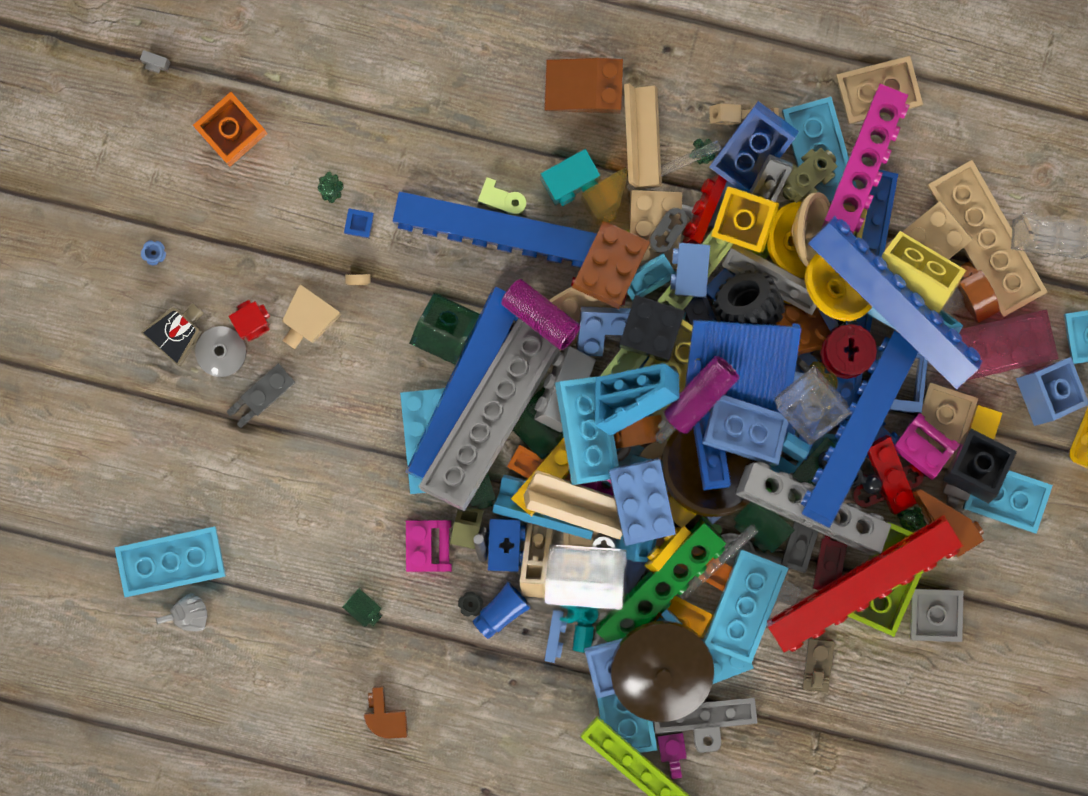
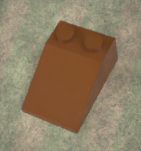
(584, 85)
(966, 530)

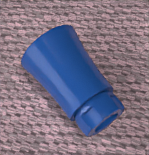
(501, 611)

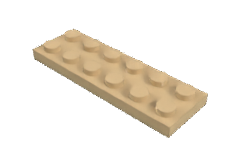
(990, 251)

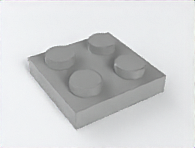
(936, 615)

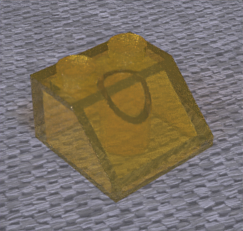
(605, 197)

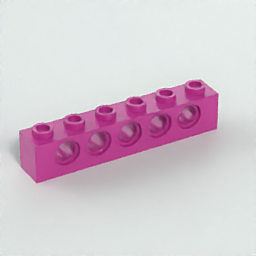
(887, 101)

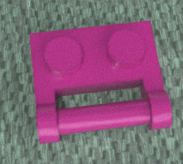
(921, 452)
(420, 546)

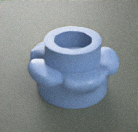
(148, 248)

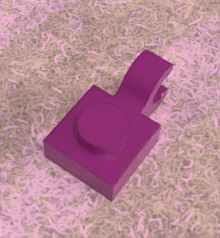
(672, 750)

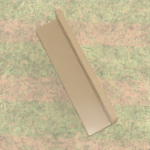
(643, 136)
(573, 504)

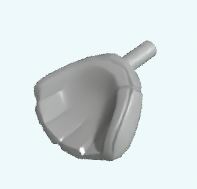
(187, 614)

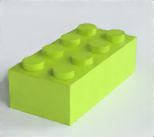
(888, 612)

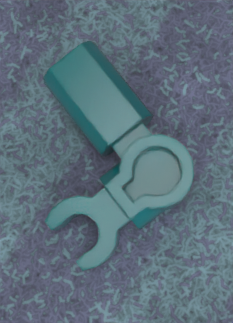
(583, 631)

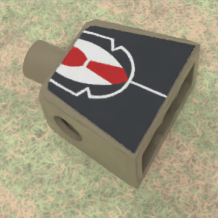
(175, 333)

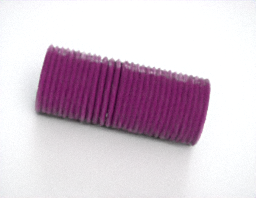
(539, 312)
(698, 398)

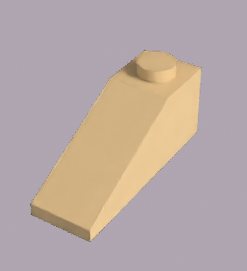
(535, 560)

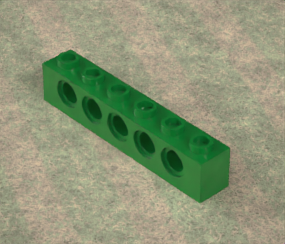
(701, 534)

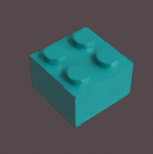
(570, 178)

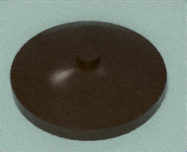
(684, 479)
(662, 671)

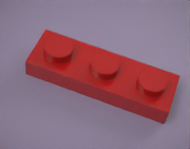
(704, 210)
(889, 468)

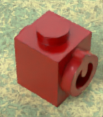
(250, 320)

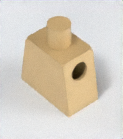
(307, 317)

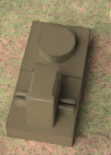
(818, 665)

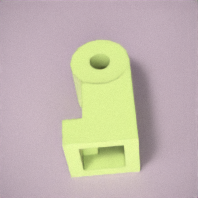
(500, 200)

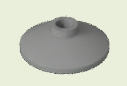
(233, 355)

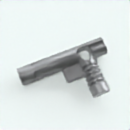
(481, 543)

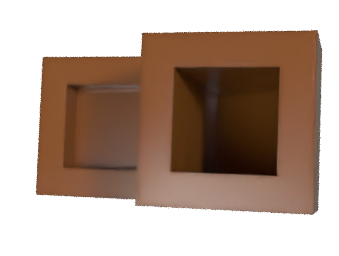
(977, 293)
(638, 432)
(382, 722)

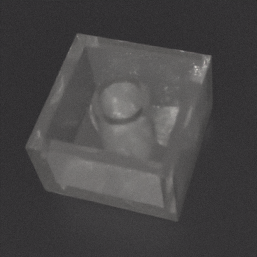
(812, 405)

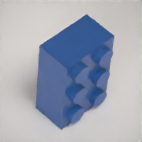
(749, 146)

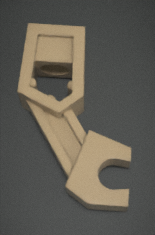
(730, 114)

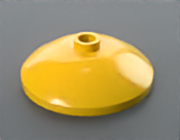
(780, 250)
(841, 304)

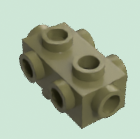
(808, 175)

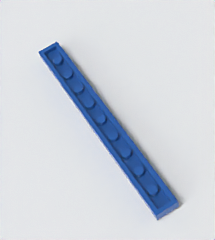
(875, 235)

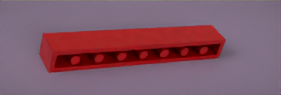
(864, 584)

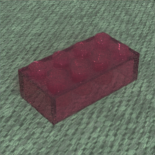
(1011, 343)

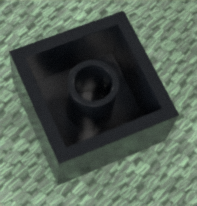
(651, 328)
(980, 466)

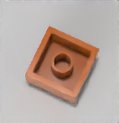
(230, 129)

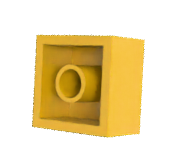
(745, 219)

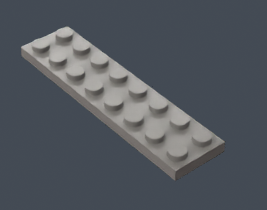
(489, 416)

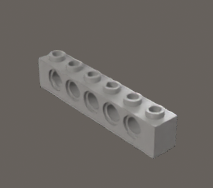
(753, 489)

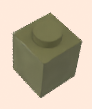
(466, 526)

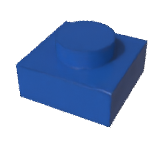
(359, 223)

